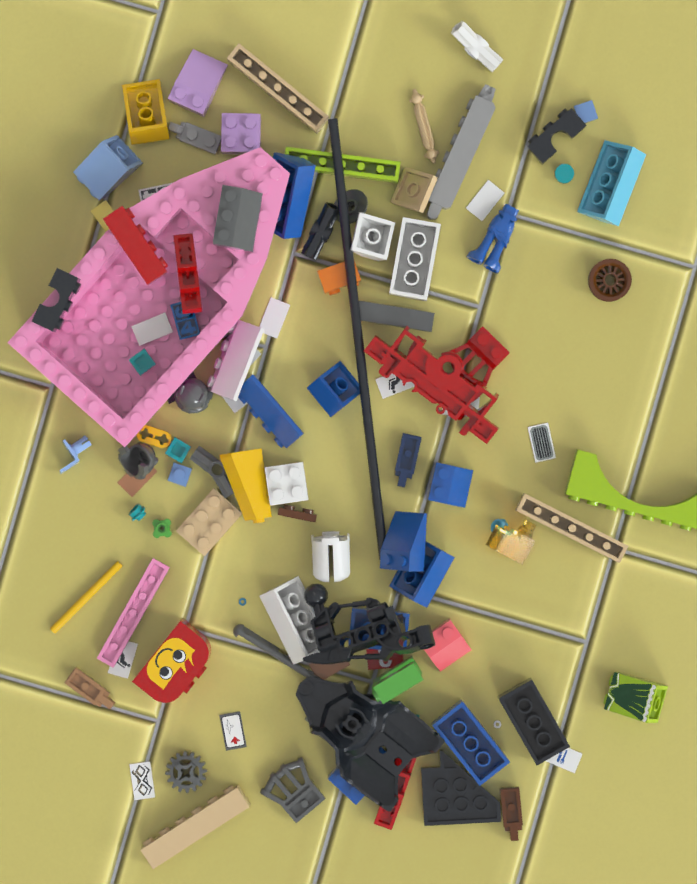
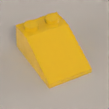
(145, 112)

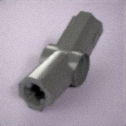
(206, 462)

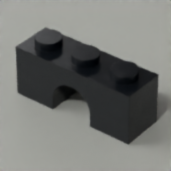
(567, 123)
(67, 286)

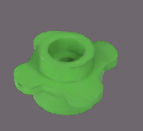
(158, 532)

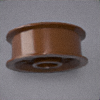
(624, 270)

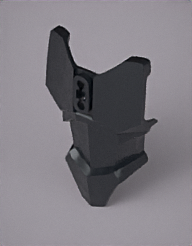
(357, 731)

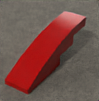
(187, 273)
(385, 818)

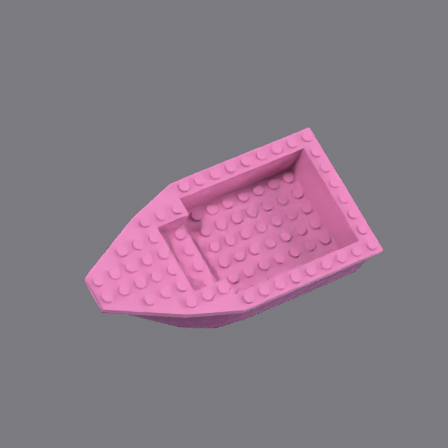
(96, 340)

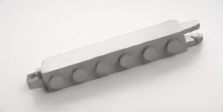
(463, 150)

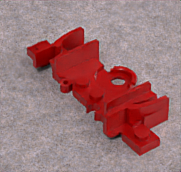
(435, 384)

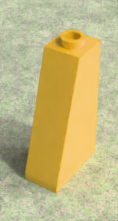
(248, 483)

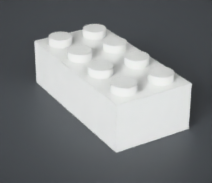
(414, 259)

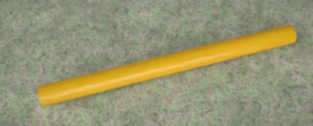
(112, 571)

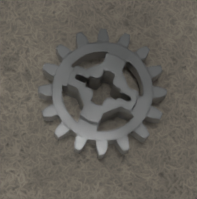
(193, 778)

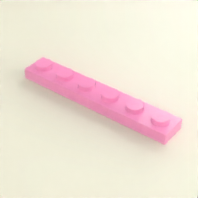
(133, 612)

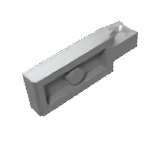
(196, 136)

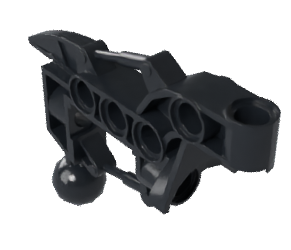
(379, 615)

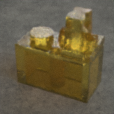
(511, 542)

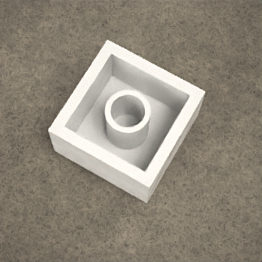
(286, 483)

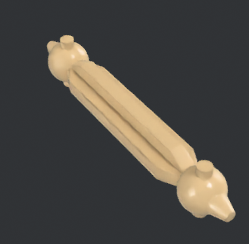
(424, 127)

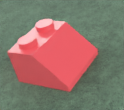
(449, 645)

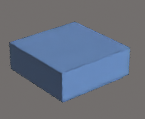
(586, 111)

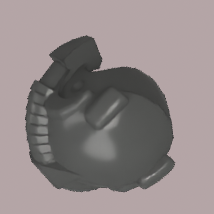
(192, 396)
(137, 460)

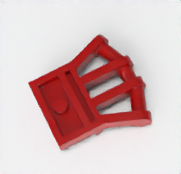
(487, 349)

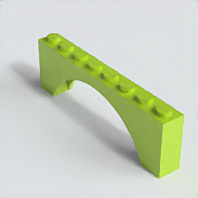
(589, 483)

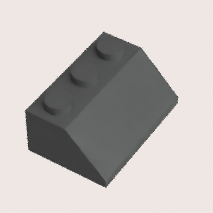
(237, 218)

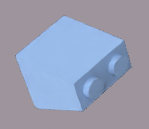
(107, 167)

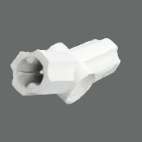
(476, 46)

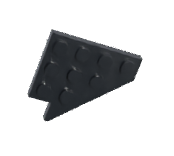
(455, 796)

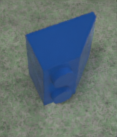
(335, 389)
(450, 485)

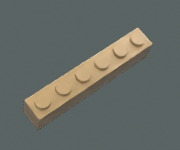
(277, 88)
(571, 528)
(195, 826)

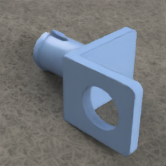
(74, 450)

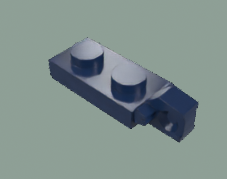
(407, 458)

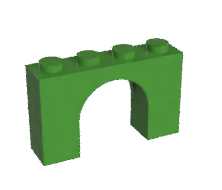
(396, 680)

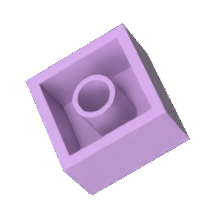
(240, 133)

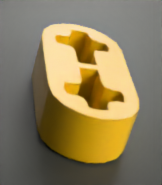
(156, 432)

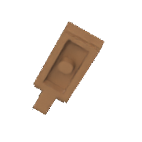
(89, 688)

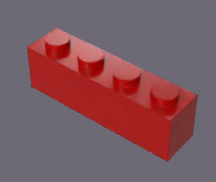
(135, 245)

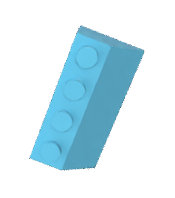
(611, 182)

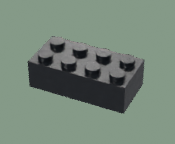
(533, 721)

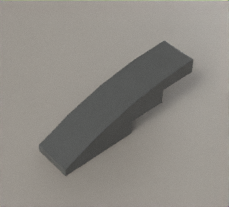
(396, 316)

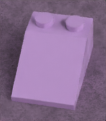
(197, 83)

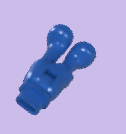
(500, 231)

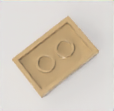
(209, 522)

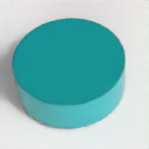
(564, 173)

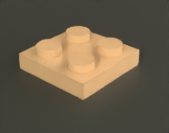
(414, 190)

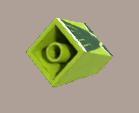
(635, 697)

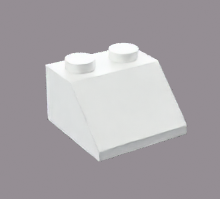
(372, 237)

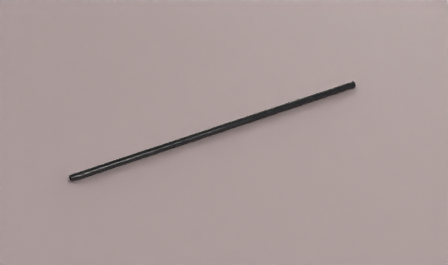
(357, 332)

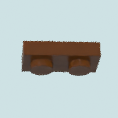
(305, 514)

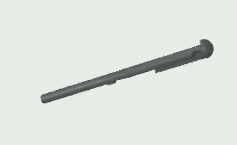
(271, 649)

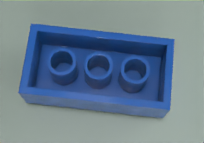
(470, 742)

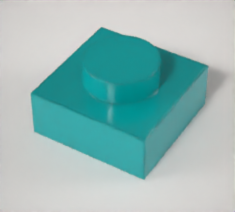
(142, 362)
(178, 450)

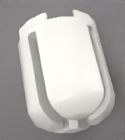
(341, 556)

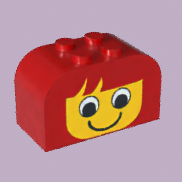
(175, 664)

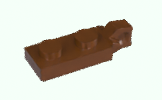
(511, 811)

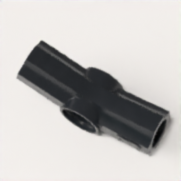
(320, 231)

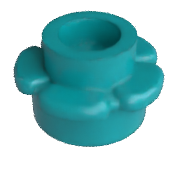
(137, 512)

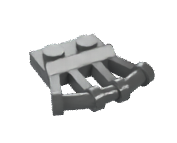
(300, 801)

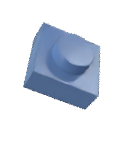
(179, 474)

